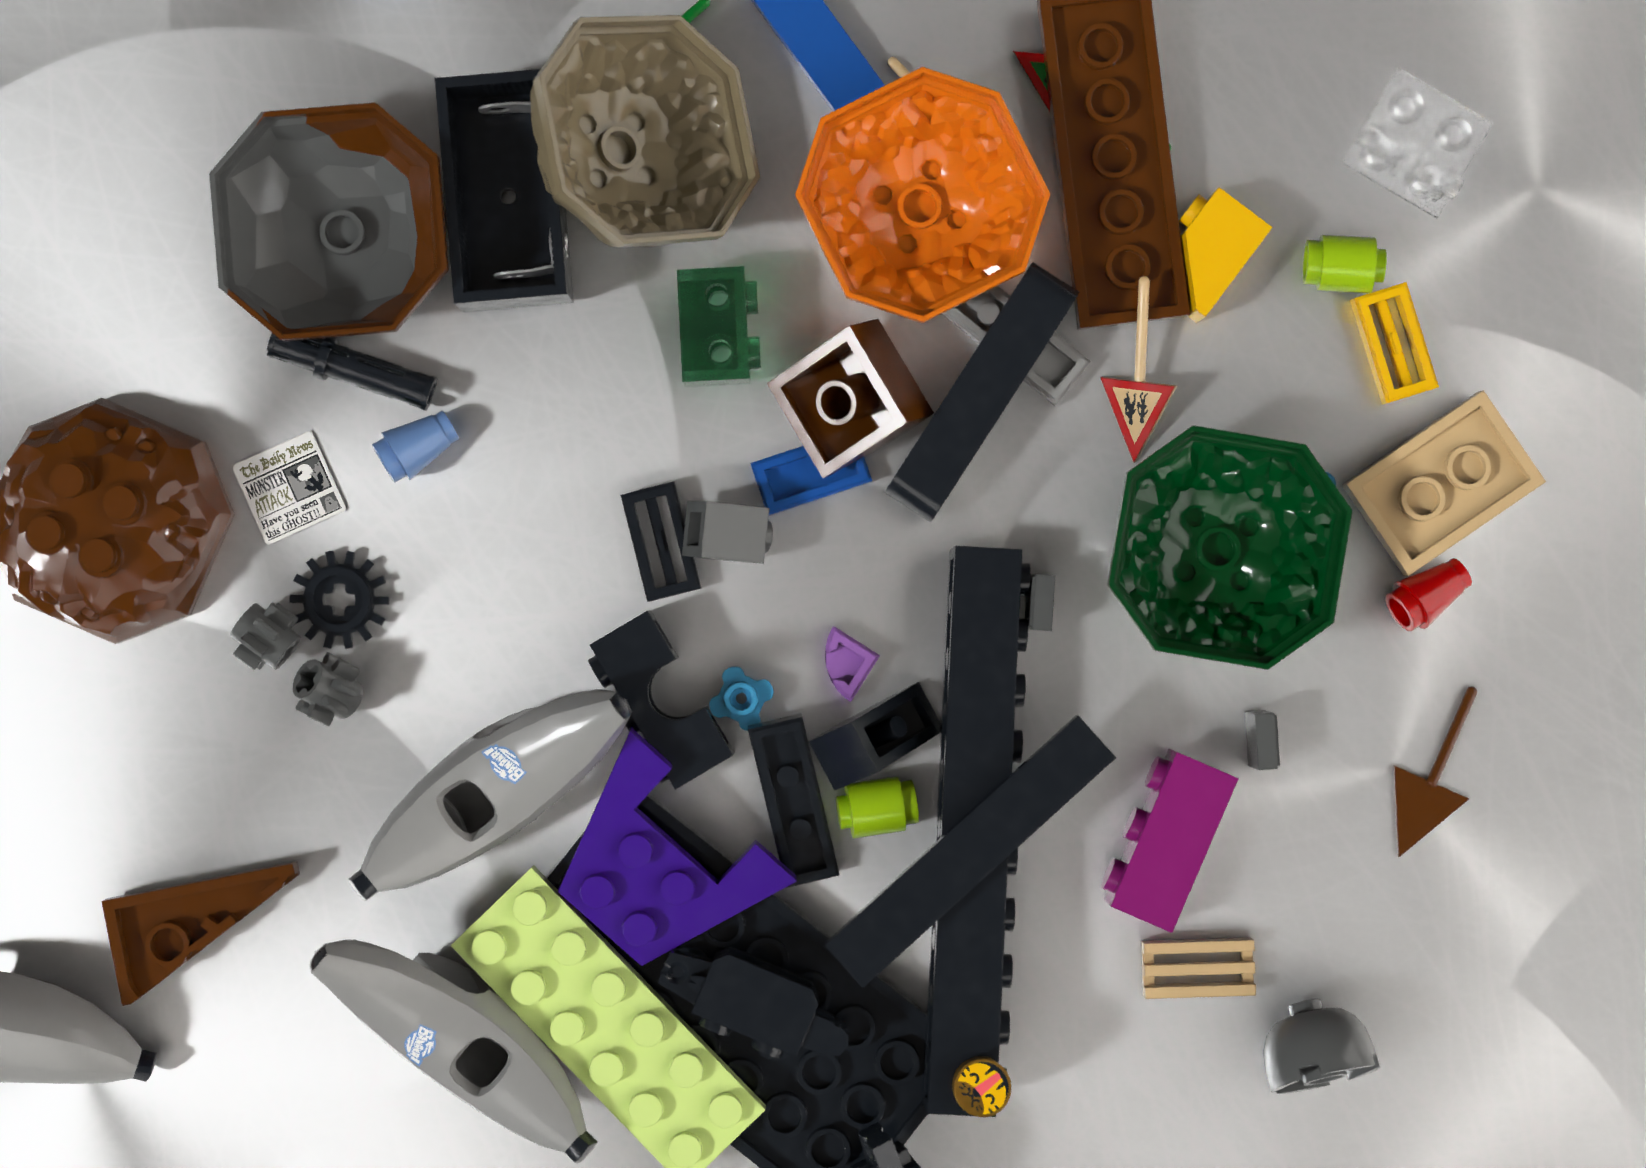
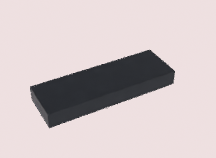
(793, 798)

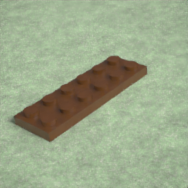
(1113, 159)

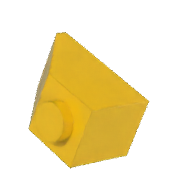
(1216, 247)

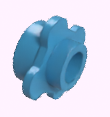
(737, 682)

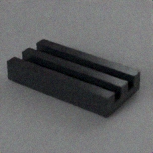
(650, 496)

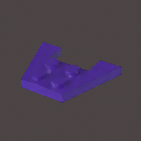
(643, 882)

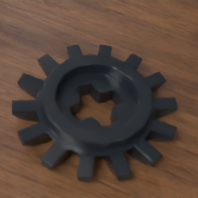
(323, 615)

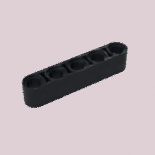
(982, 391)

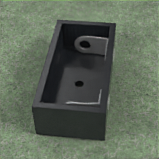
(488, 145)

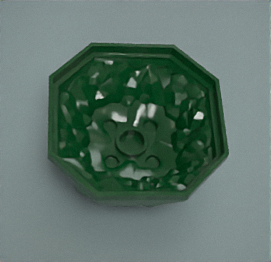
(1229, 547)

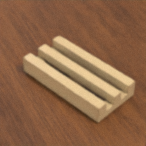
(1244, 967)

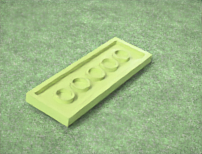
(608, 1025)

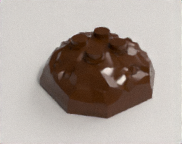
(110, 520)

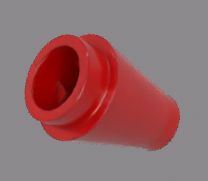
(1426, 595)

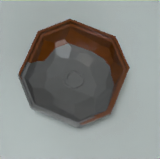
(329, 221)

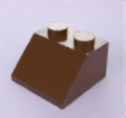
(850, 397)

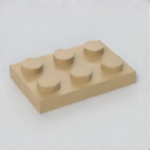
(1443, 483)

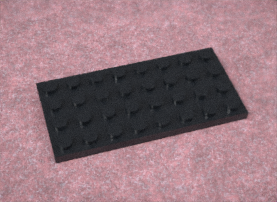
(809, 1099)

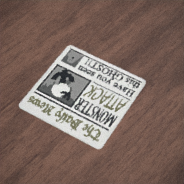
(289, 487)

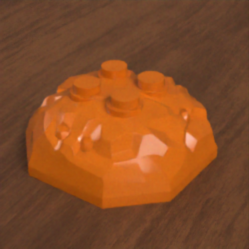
(922, 195)

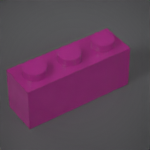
(1168, 839)

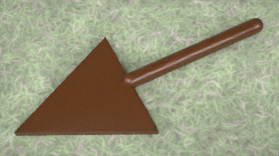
(1421, 802)

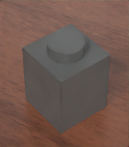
(727, 532)

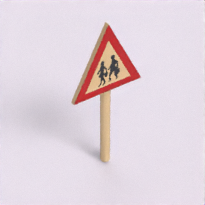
(1138, 402)

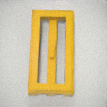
(1374, 351)

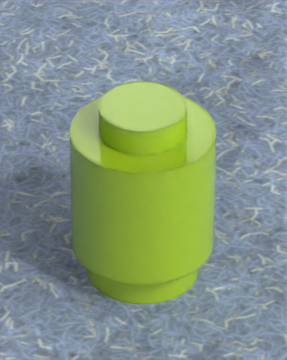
(1343, 263)
(877, 807)

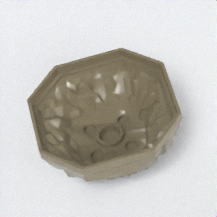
(643, 131)

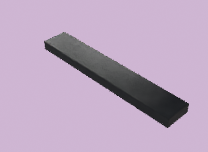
(969, 851)

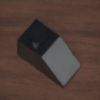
(876, 736)

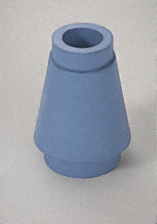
(414, 445)

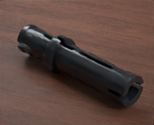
(365, 371)

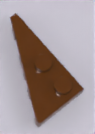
(167, 926)

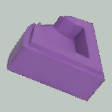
(847, 662)

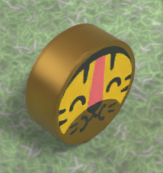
(981, 1086)

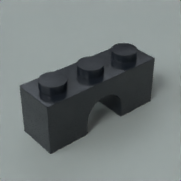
(630, 661)

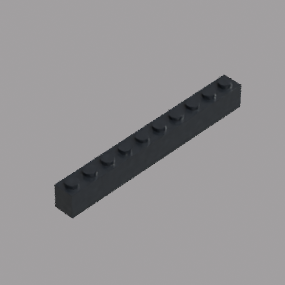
(974, 758)

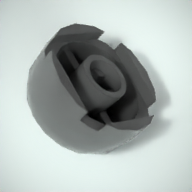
(1316, 1048)

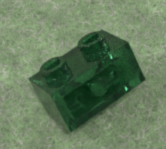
(713, 327)

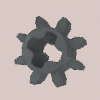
(265, 636)
(327, 689)

